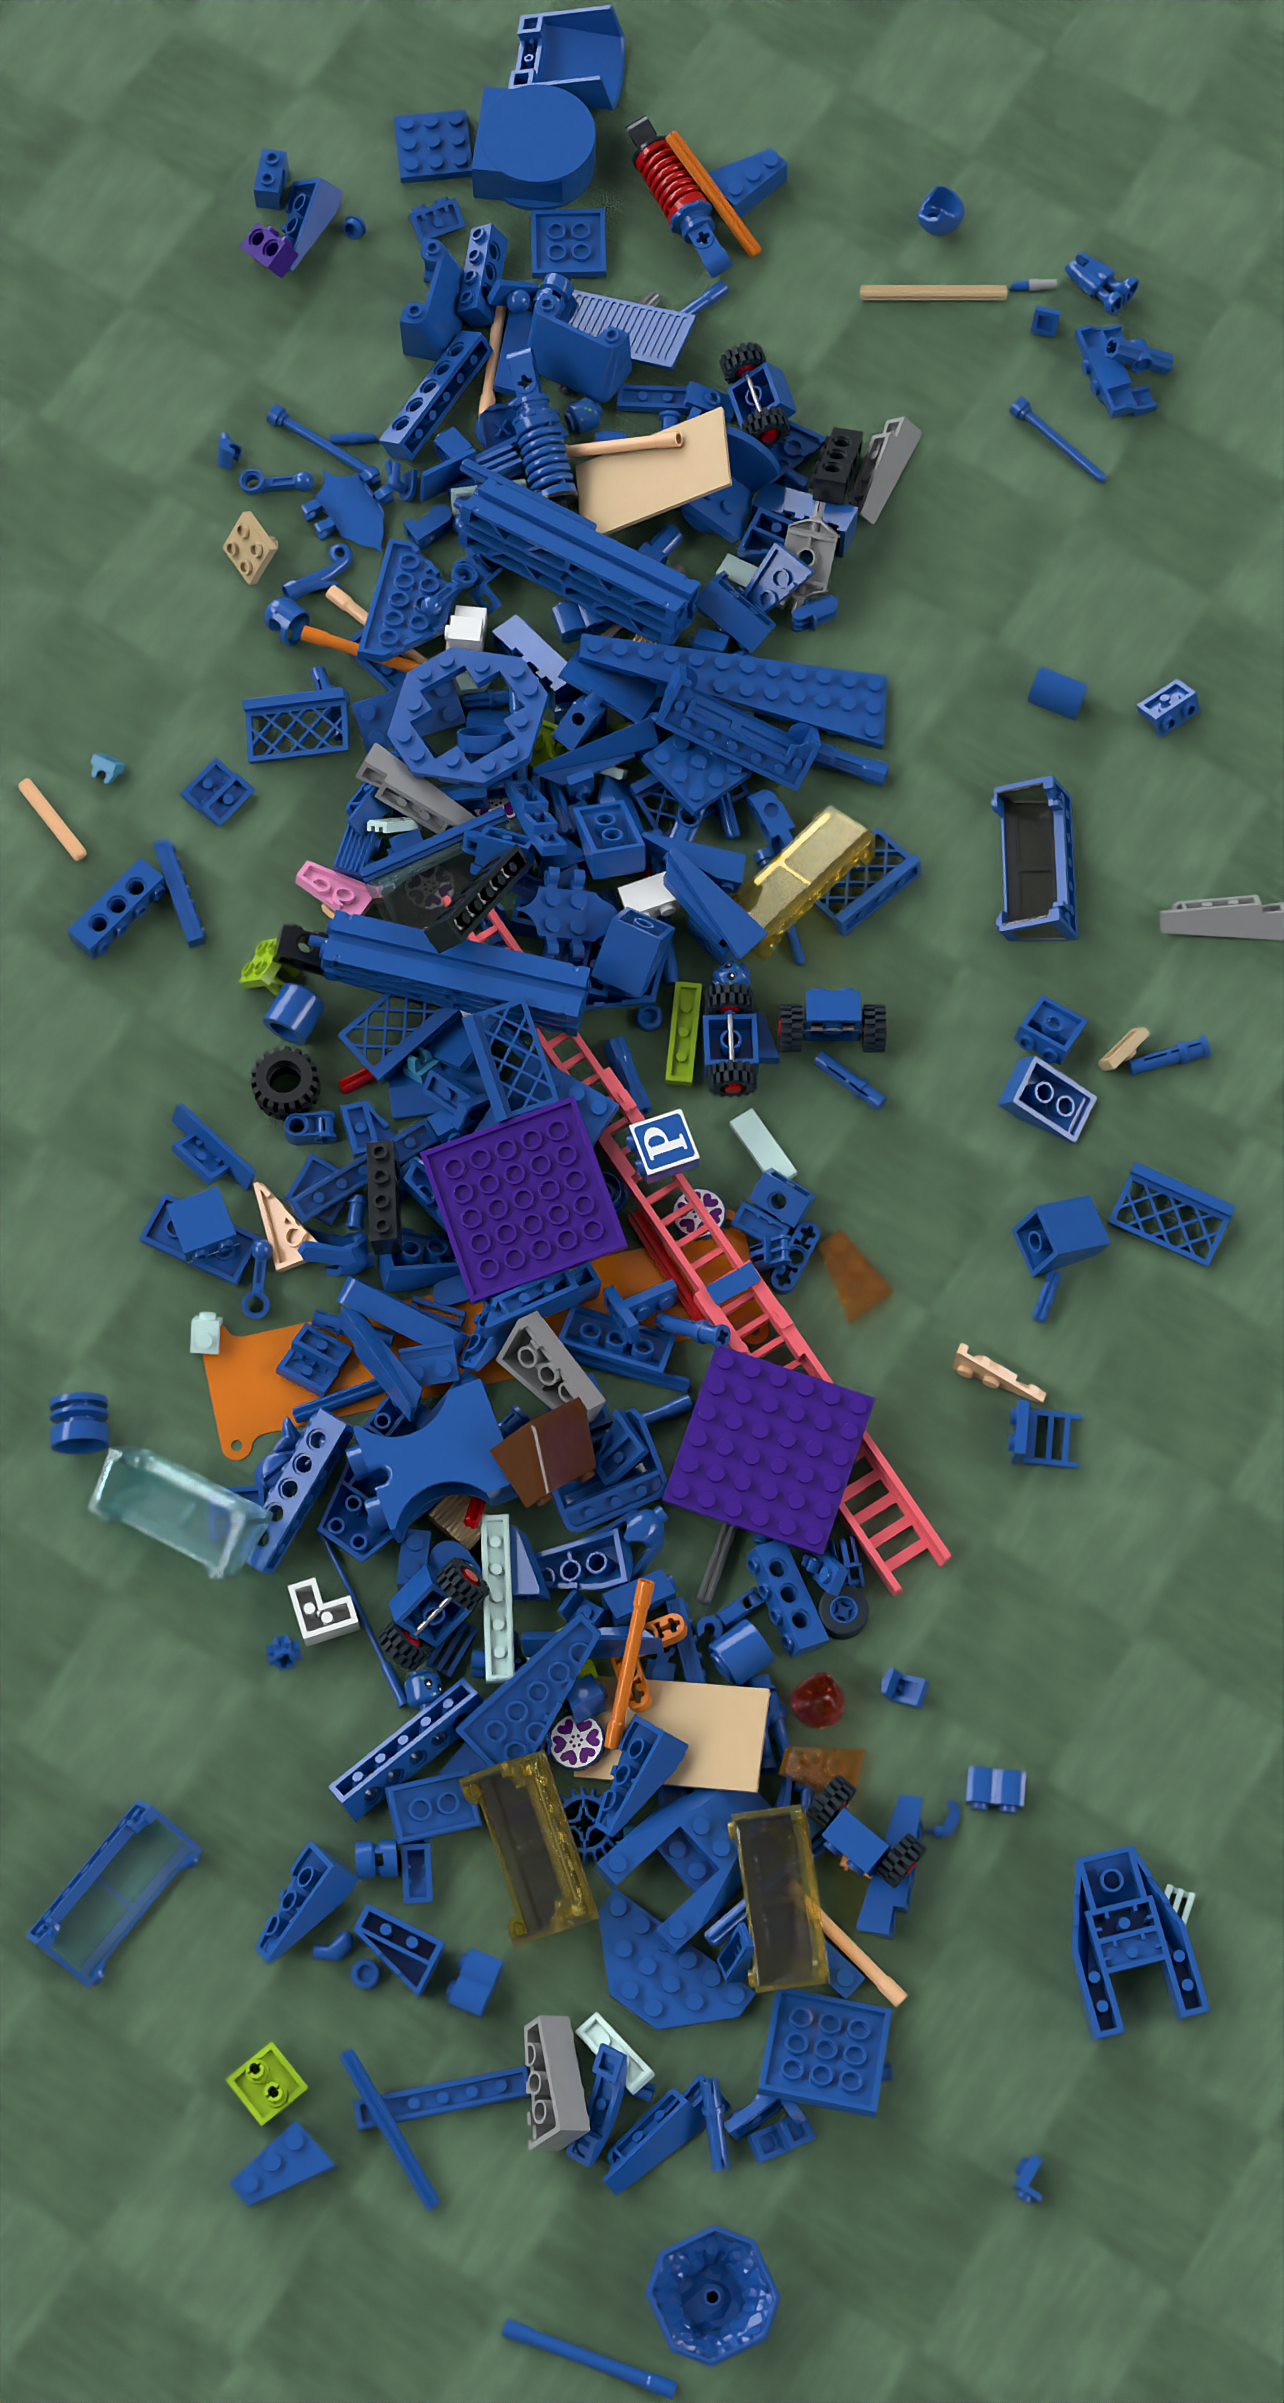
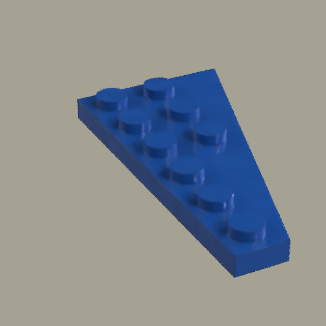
(524, 1706)

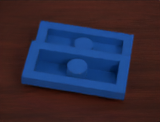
(217, 792)
(314, 1360)

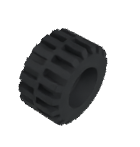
(279, 1064)

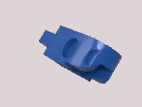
(771, 819)

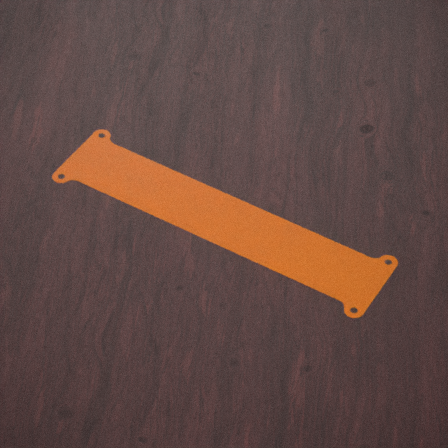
(256, 1400)

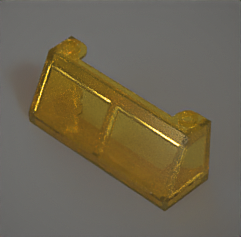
(804, 873)

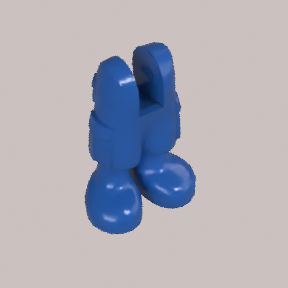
(1095, 276)

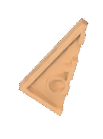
(282, 1230)
(994, 1375)

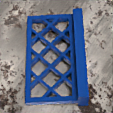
(297, 703)
(651, 786)
(879, 891)
(397, 1057)
(487, 1065)
(1181, 1193)

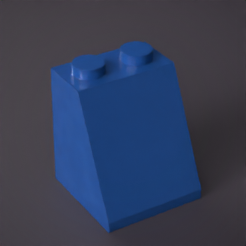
(632, 951)
(1060, 1234)

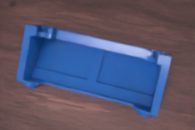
(736, 734)

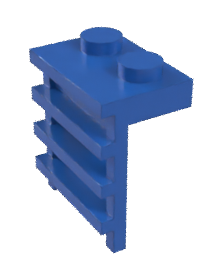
(1024, 1436)

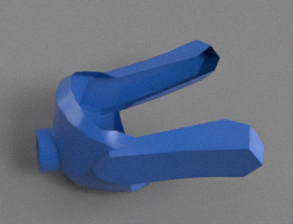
(347, 1252)
(643, 1527)

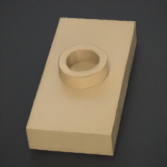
(1124, 1049)

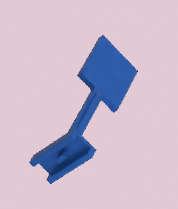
(448, 473)

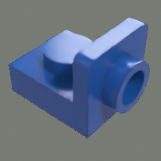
(575, 1603)

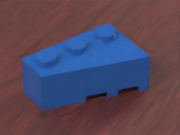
(750, 179)
(762, 533)
(281, 2167)

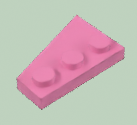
(334, 889)

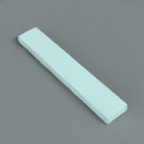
(498, 1604)

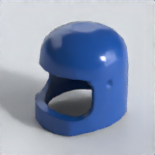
(286, 614)

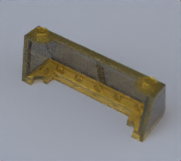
(532, 1846)
(781, 1899)

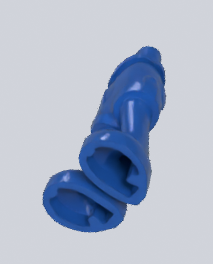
(775, 1719)

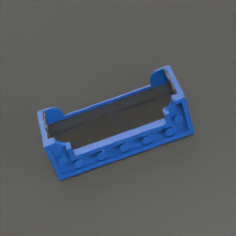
(1037, 861)

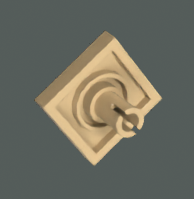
(250, 547)

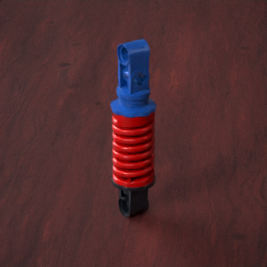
(677, 194)

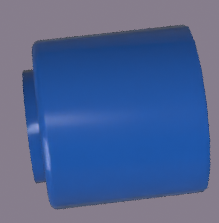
(294, 1013)
(740, 1653)

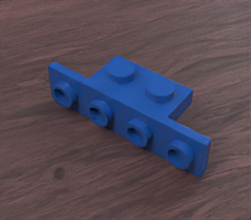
(206, 1152)

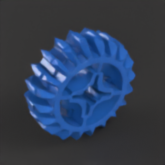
(583, 1801)

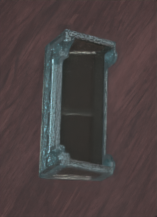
(416, 891)

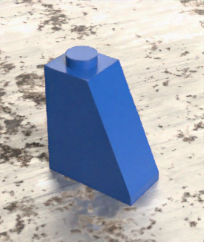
(526, 1575)
(619, 1601)

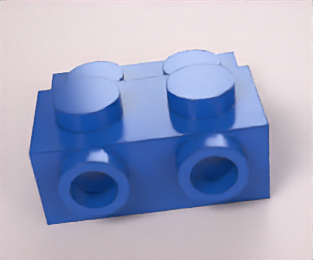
(1050, 1030)

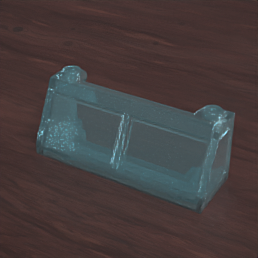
(179, 1509)

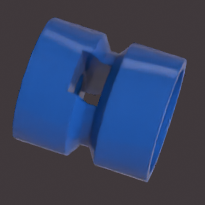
(557, 287)
(367, 1862)

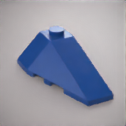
(421, 1264)
(588, 1563)

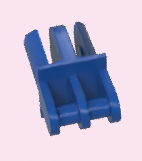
(814, 613)
(771, 1253)
(856, 1565)

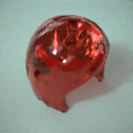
(818, 1701)

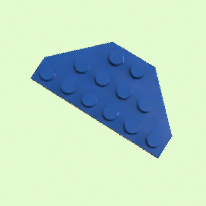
(395, 613)
(662, 1986)

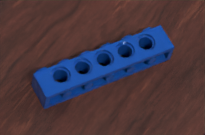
(436, 395)
(309, 1484)
(405, 1750)

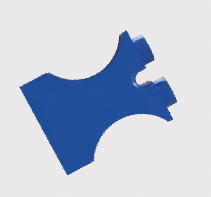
(434, 1462)

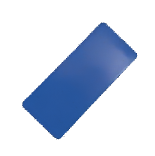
(733, 1283)

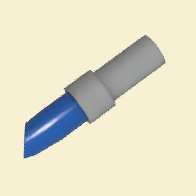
(1034, 285)

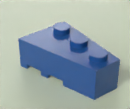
(734, 613)
(401, 1947)

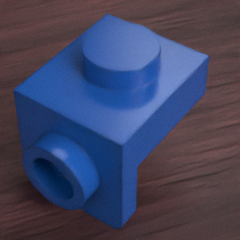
(904, 1688)
(1026, 2170)

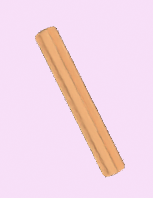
(52, 819)

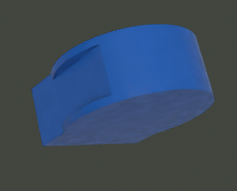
(533, 147)

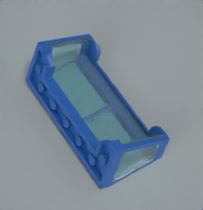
(113, 1891)

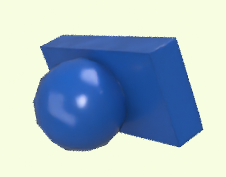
(513, 294)

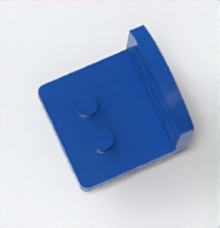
(728, 509)

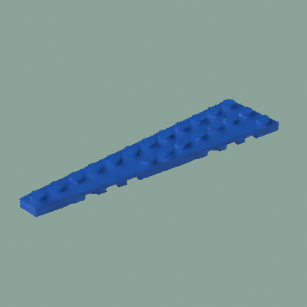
(815, 695)

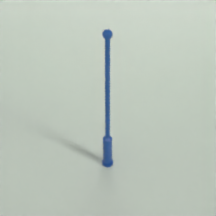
(386, 1666)

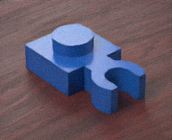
(661, 1668)

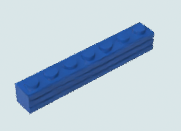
(179, 892)
(686, 1648)

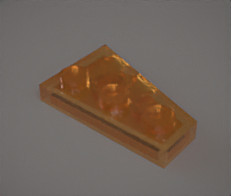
(854, 1278)
(818, 1766)

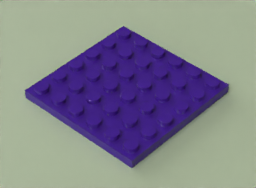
(523, 1200)
(769, 1450)

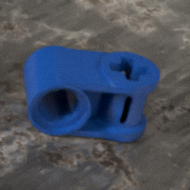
(313, 1128)

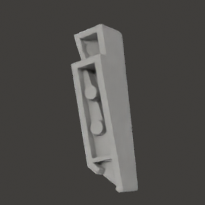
(883, 466)
(408, 794)
(1225, 918)

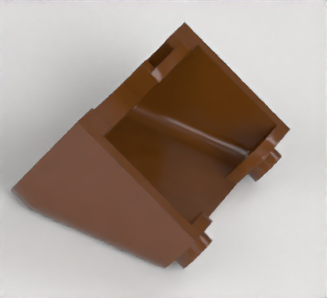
(548, 1453)

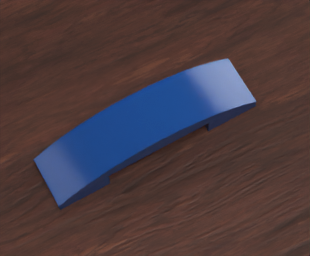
(602, 2105)

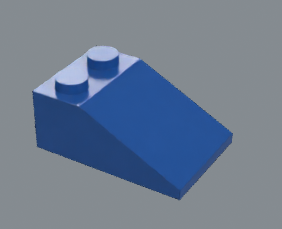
(610, 839)
(1047, 1099)

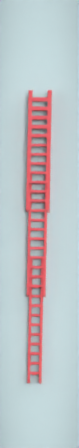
(760, 1292)

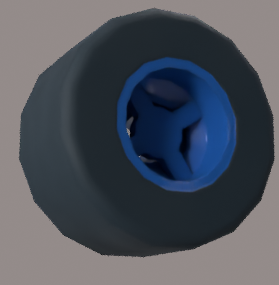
(848, 1604)

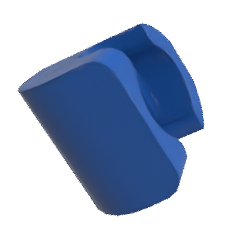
(227, 451)

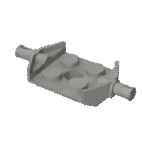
(821, 541)

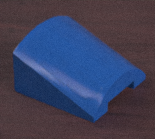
(574, 52)

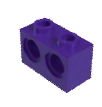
(269, 249)

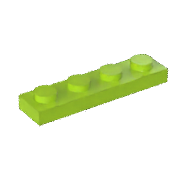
(683, 1033)

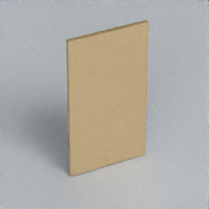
(643, 483)
(718, 1723)

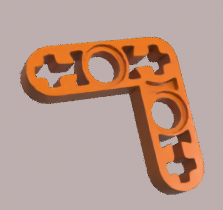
(669, 1638)

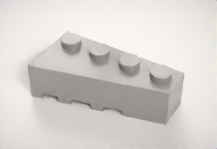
(546, 1366)
(555, 2084)

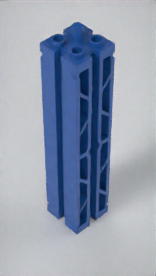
(577, 562)
(463, 978)

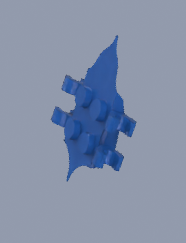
(351, 507)
(568, 915)

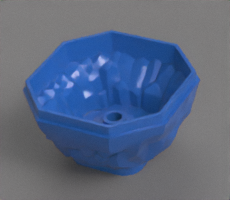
(716, 2263)

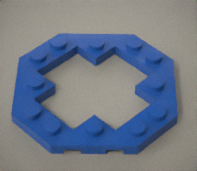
(483, 669)

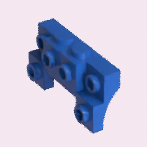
(1109, 377)

